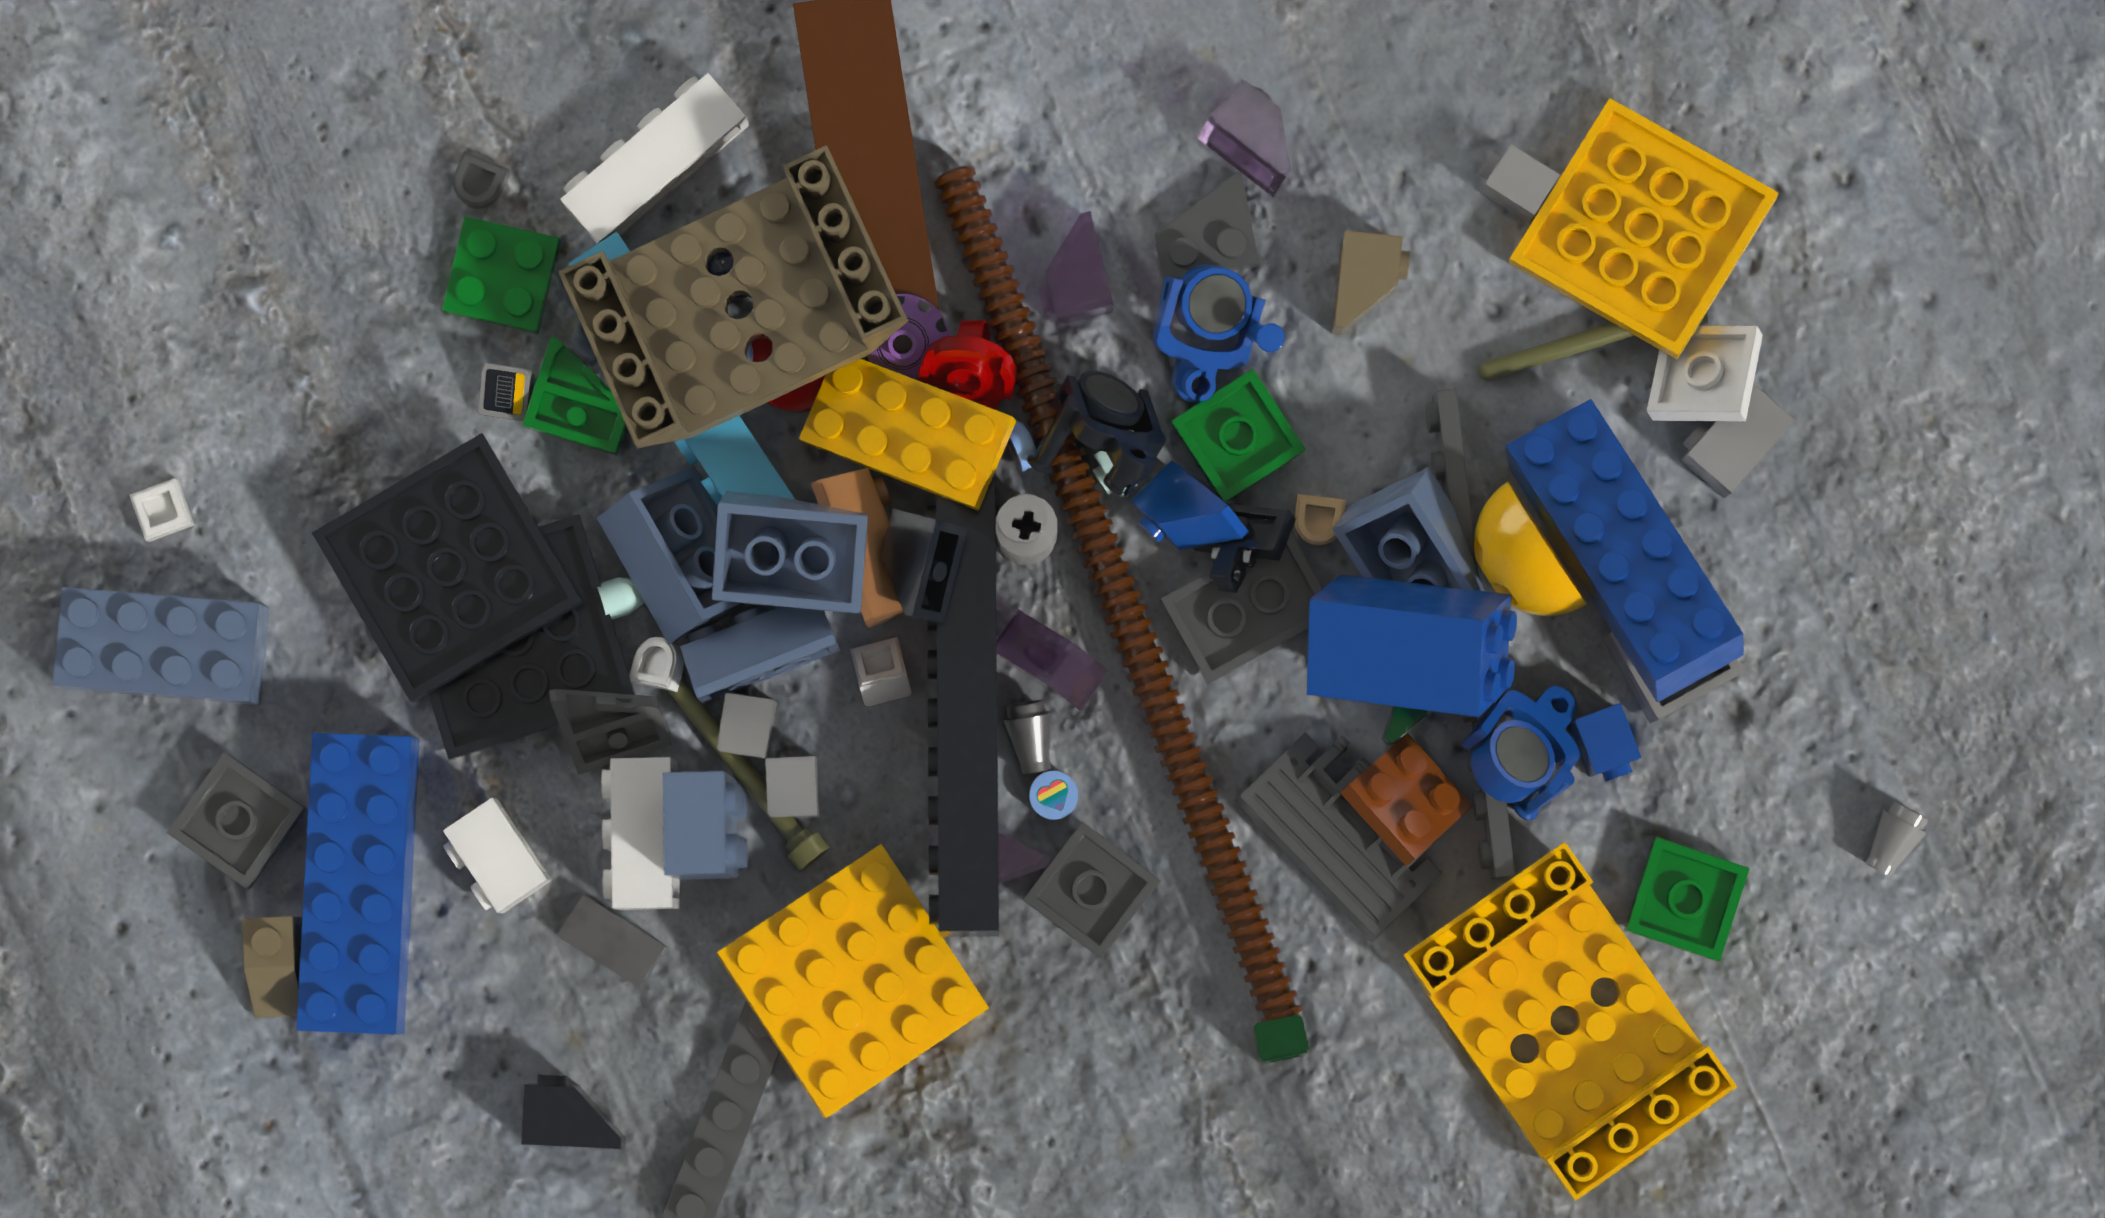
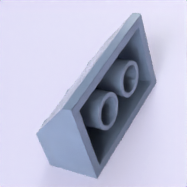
(669, 551)
(755, 649)

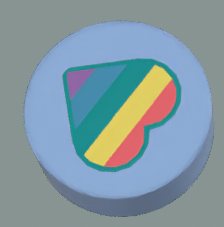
(1020, 446)
(1053, 795)

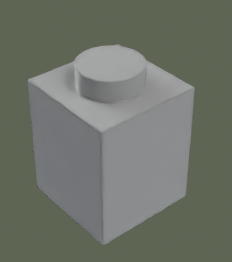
(1517, 182)

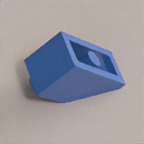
(1185, 511)

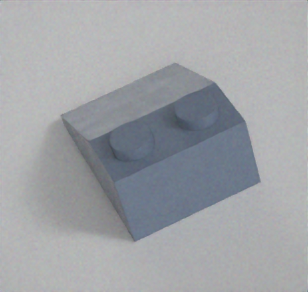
(1409, 536)
(789, 553)

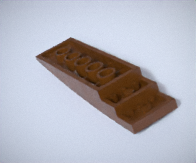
(865, 122)

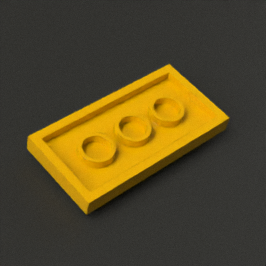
(909, 431)

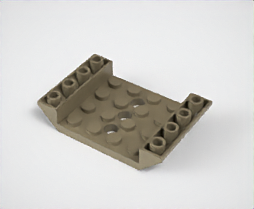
(666, 323)

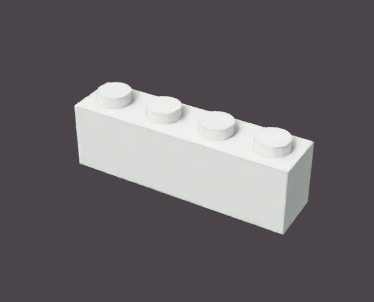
(654, 160)

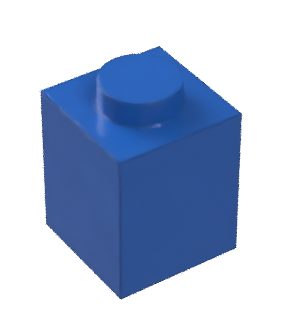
(1606, 742)

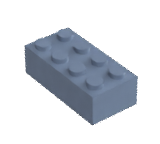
(161, 646)
(703, 825)

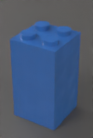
(1410, 645)

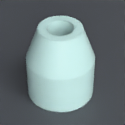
(619, 597)

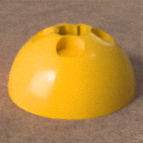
(1521, 559)

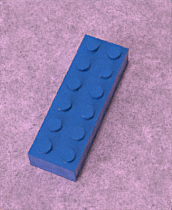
(1625, 550)
(358, 884)

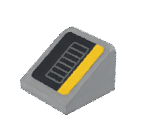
(505, 391)

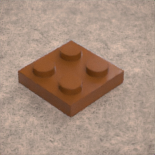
(1406, 799)

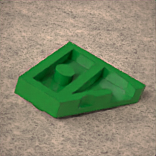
(574, 403)

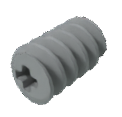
(1012, 517)

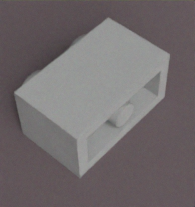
(1731, 449)

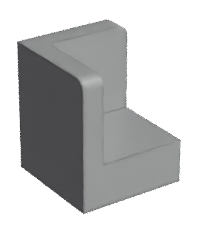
(746, 725)
(792, 786)

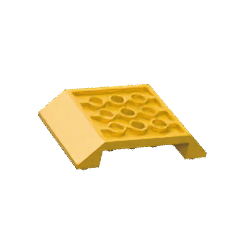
(1624, 1070)

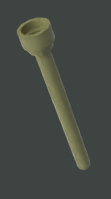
(1555, 350)
(802, 844)

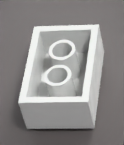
(637, 835)

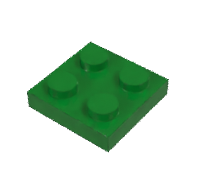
(501, 275)
(1238, 436)
(1686, 899)

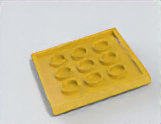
(1643, 228)
(852, 981)

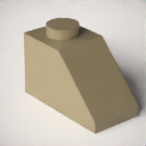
(1366, 275)
(272, 964)

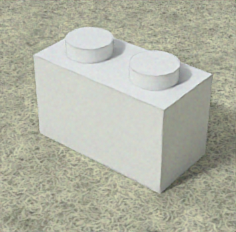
(495, 856)

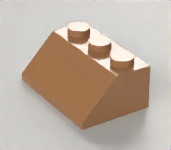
(862, 494)

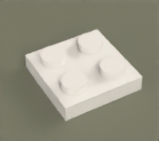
(1709, 378)

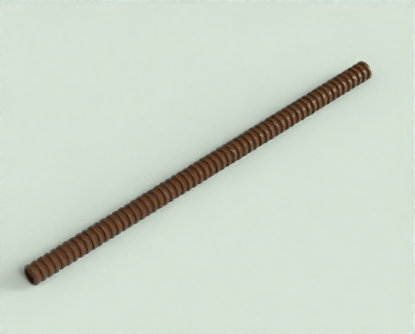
(1119, 600)

